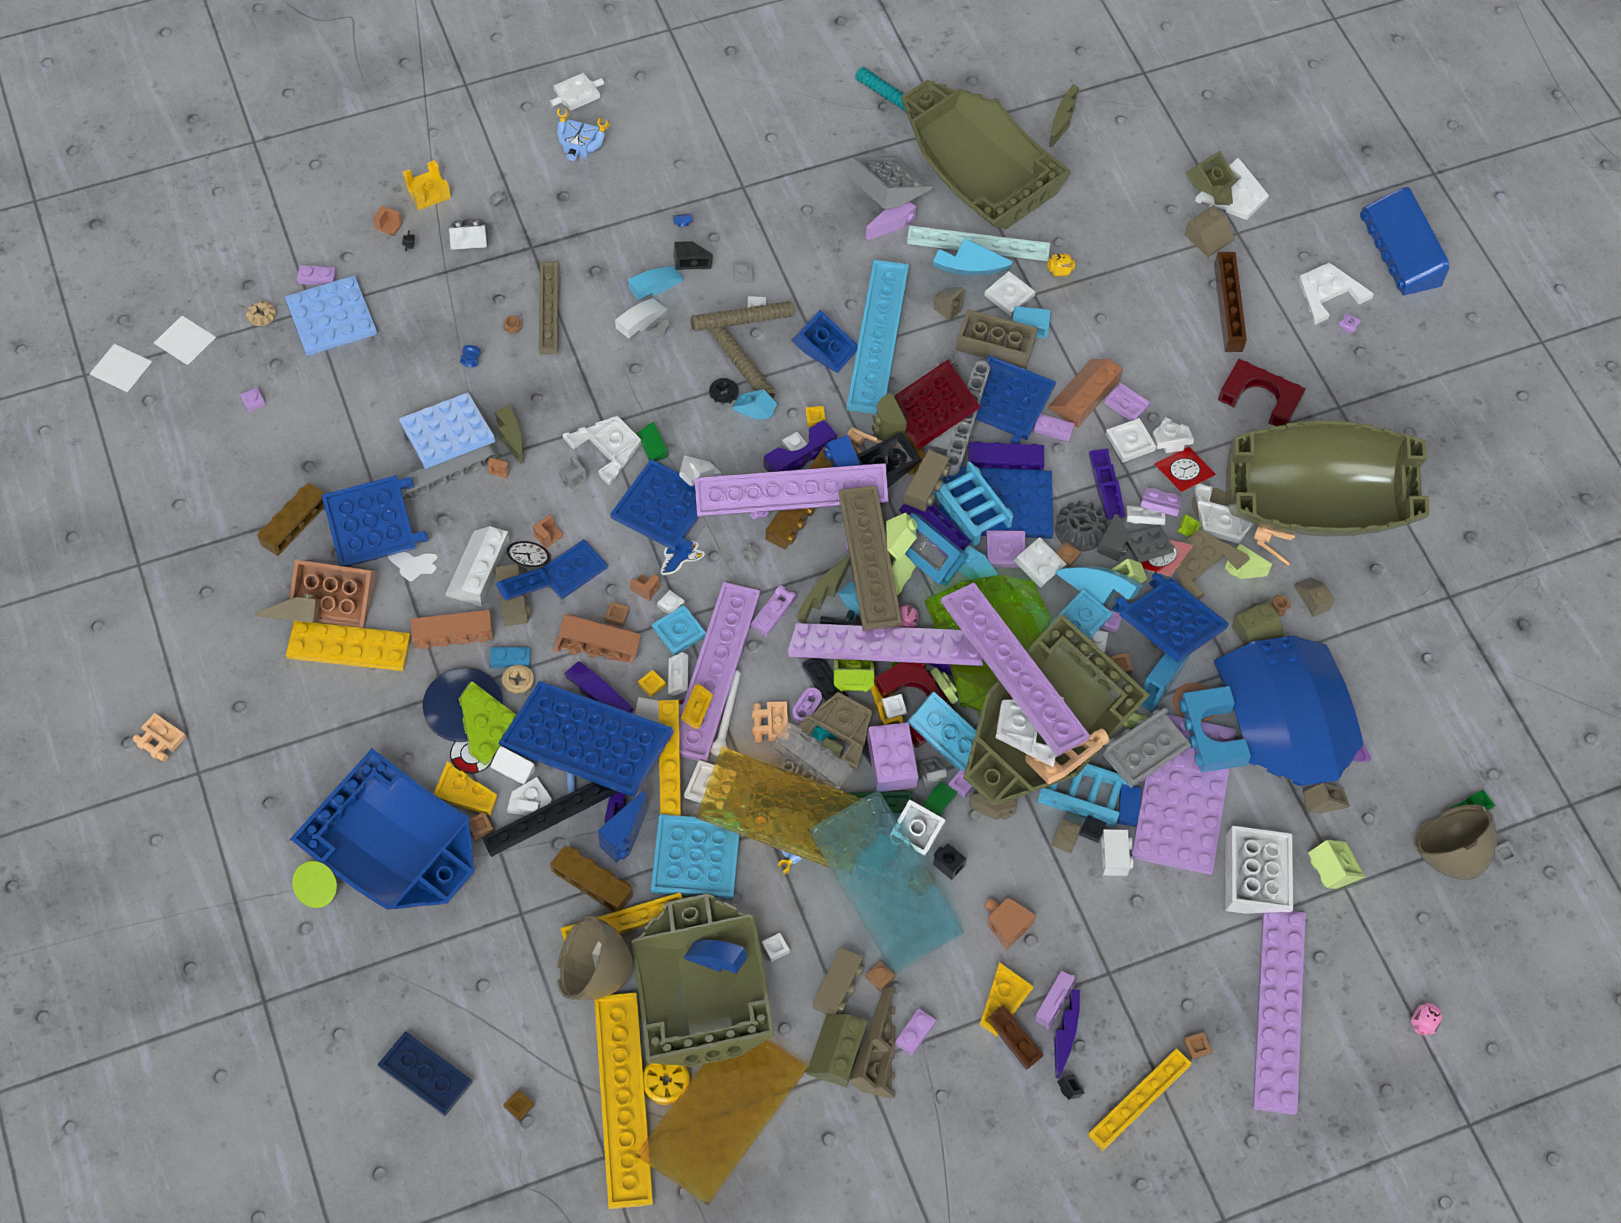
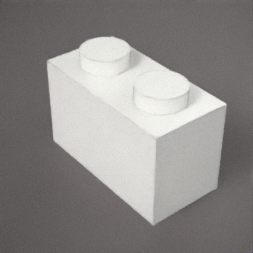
(1115, 852)

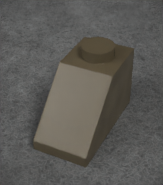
(949, 302)
(1315, 596)
(1325, 798)
(1003, 810)
(1068, 831)

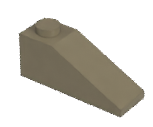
(295, 609)

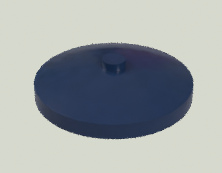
(442, 703)

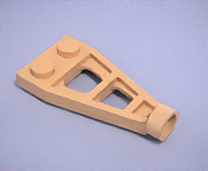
(1056, 772)

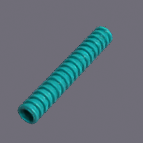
(880, 86)

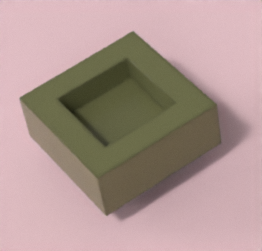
(1222, 195)
(835, 746)

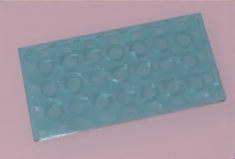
(886, 881)

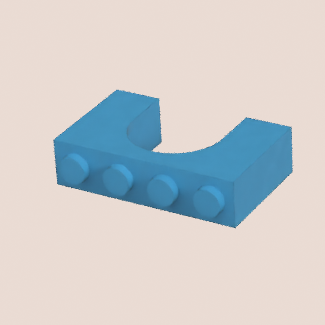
(1209, 753)

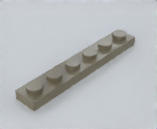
(548, 308)

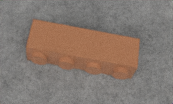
(451, 629)

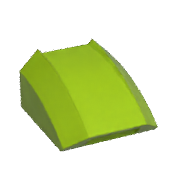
(853, 674)

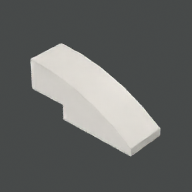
(639, 317)

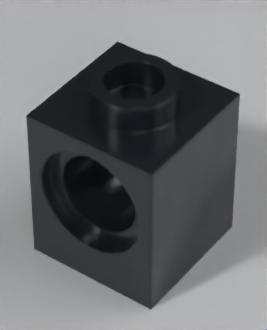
(949, 869)

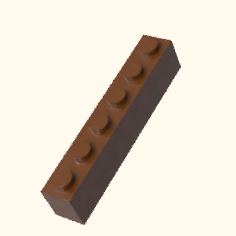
(1230, 302)

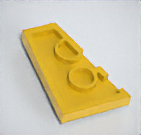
(1006, 990)

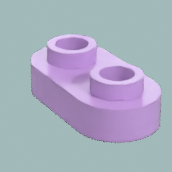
(806, 707)

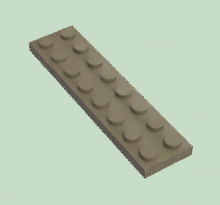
(869, 558)

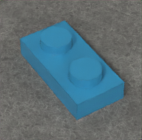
(508, 656)

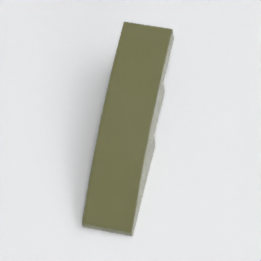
(1063, 115)
(825, 586)

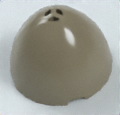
(1459, 842)
(593, 961)

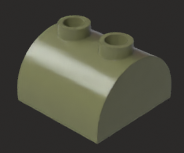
(888, 419)

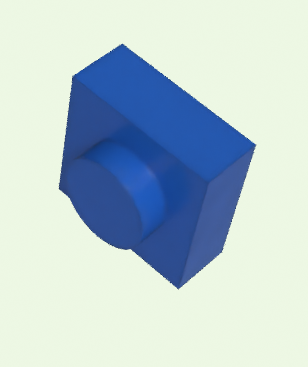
(682, 219)

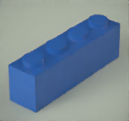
(841, 452)

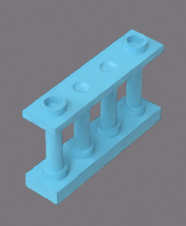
(963, 518)
(1069, 802)

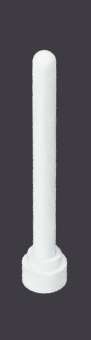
(720, 741)

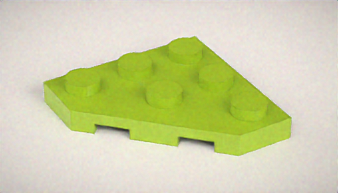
(483, 721)

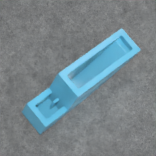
(971, 260)
(1100, 582)

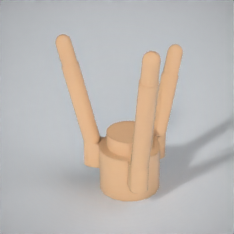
(858, 437)
(1265, 534)

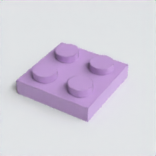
(1004, 547)

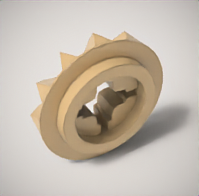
(256, 318)
(511, 675)

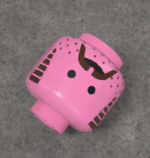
(909, 616)
(1426, 1019)

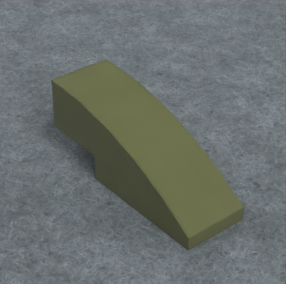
(510, 432)

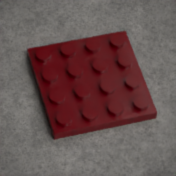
(935, 404)

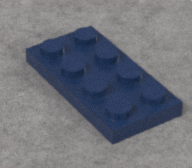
(425, 1073)

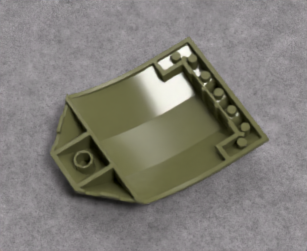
(692, 1010)

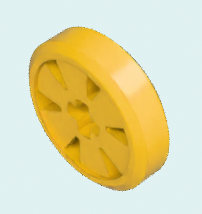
(662, 1093)

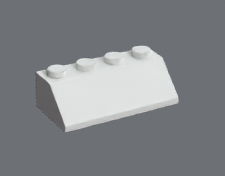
(478, 564)

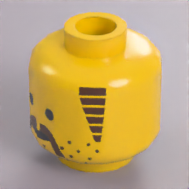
(1060, 264)

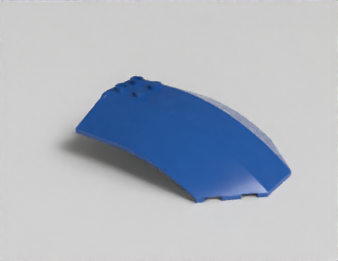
(1292, 708)
(390, 837)

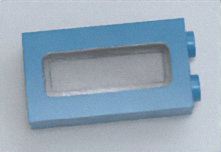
(935, 552)

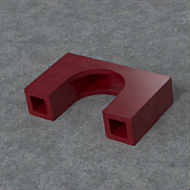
(1246, 376)
(908, 675)

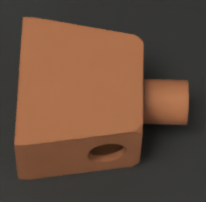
(1008, 920)

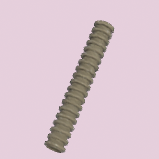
(742, 316)
(741, 360)

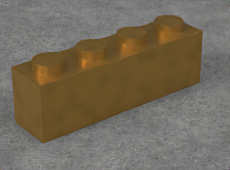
(291, 519)
(591, 879)

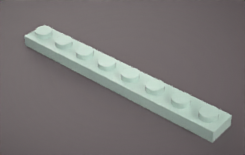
(1000, 245)

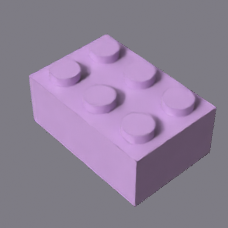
(892, 757)

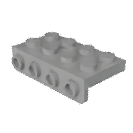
(1146, 748)

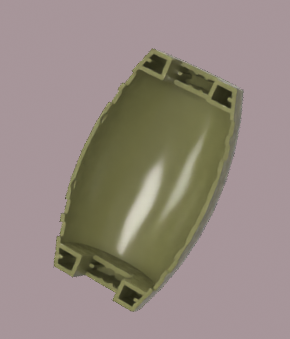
(1326, 478)

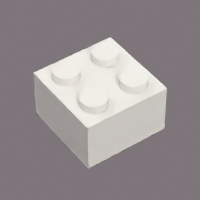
(920, 826)

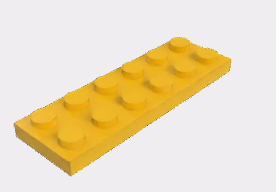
(348, 645)

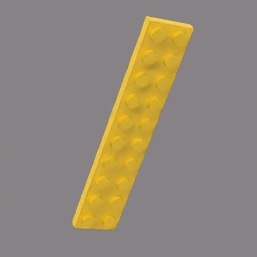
(622, 1100)

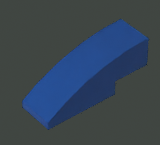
(717, 955)

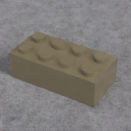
(996, 337)

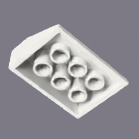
(1258, 871)

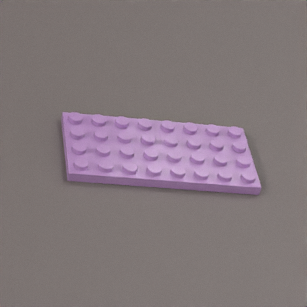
(1183, 809)

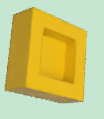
(814, 415)
(651, 683)

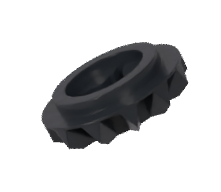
(722, 385)

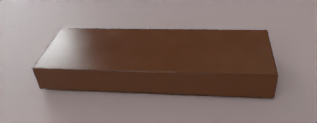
(1014, 1037)

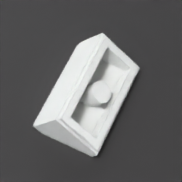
(512, 765)

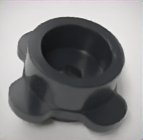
(408, 240)

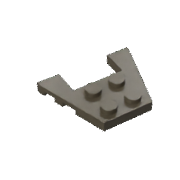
(1202, 556)
(845, 720)

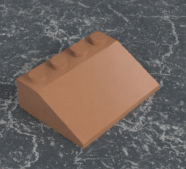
(342, 591)

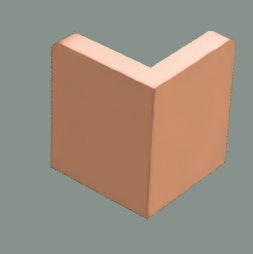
(387, 220)
(546, 531)
(645, 587)

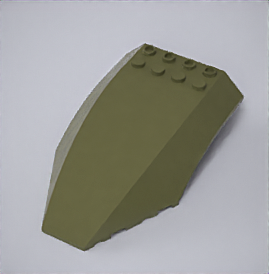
(982, 152)
(1091, 688)

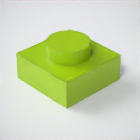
(1188, 526)

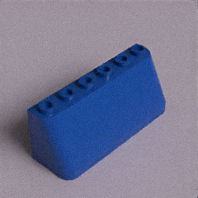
(1406, 242)

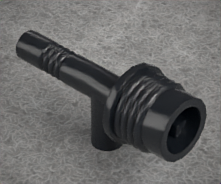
(847, 621)

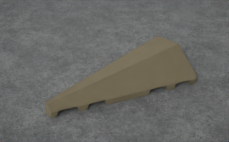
(874, 1063)

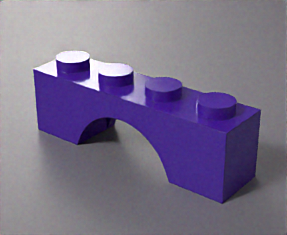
(786, 460)

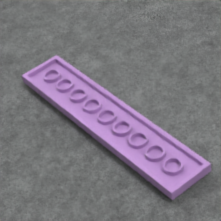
(784, 489)
(883, 644)
(718, 665)
(1015, 669)
(1279, 1012)

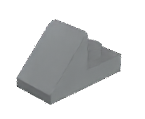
(931, 772)

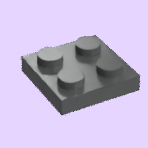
(1149, 544)

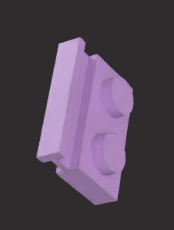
(1127, 402)
(1161, 501)

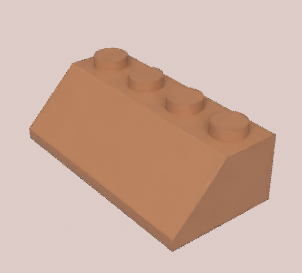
(1086, 390)

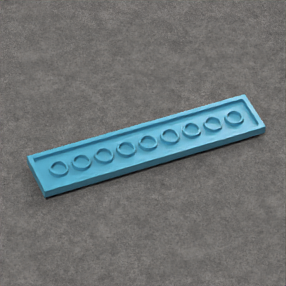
(877, 336)

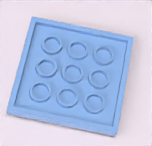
(330, 315)
(446, 430)

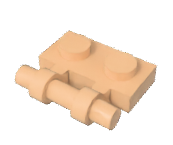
(777, 719)
(161, 731)

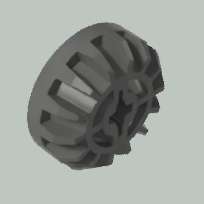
(1079, 528)

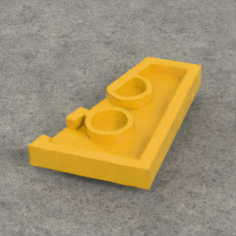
(461, 791)

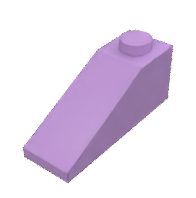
(891, 220)

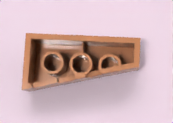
(596, 639)

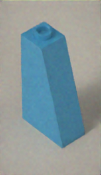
(1161, 679)

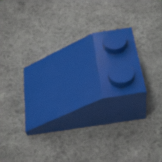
(825, 342)
(621, 831)

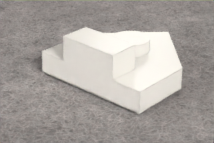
(1172, 436)
(696, 468)
(528, 798)

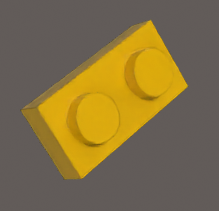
(696, 706)

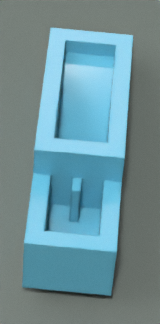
(654, 281)

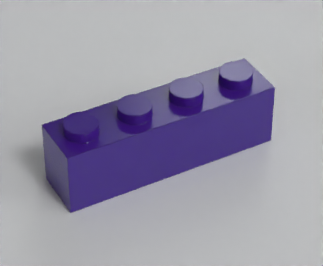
(1006, 455)
(941, 522)

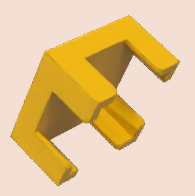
(428, 187)

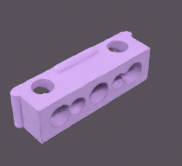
(1055, 999)

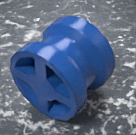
(470, 356)

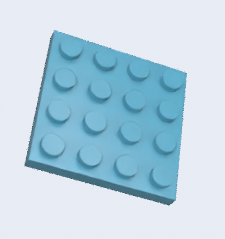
(694, 858)

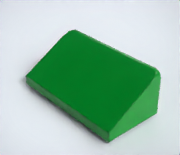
(652, 442)

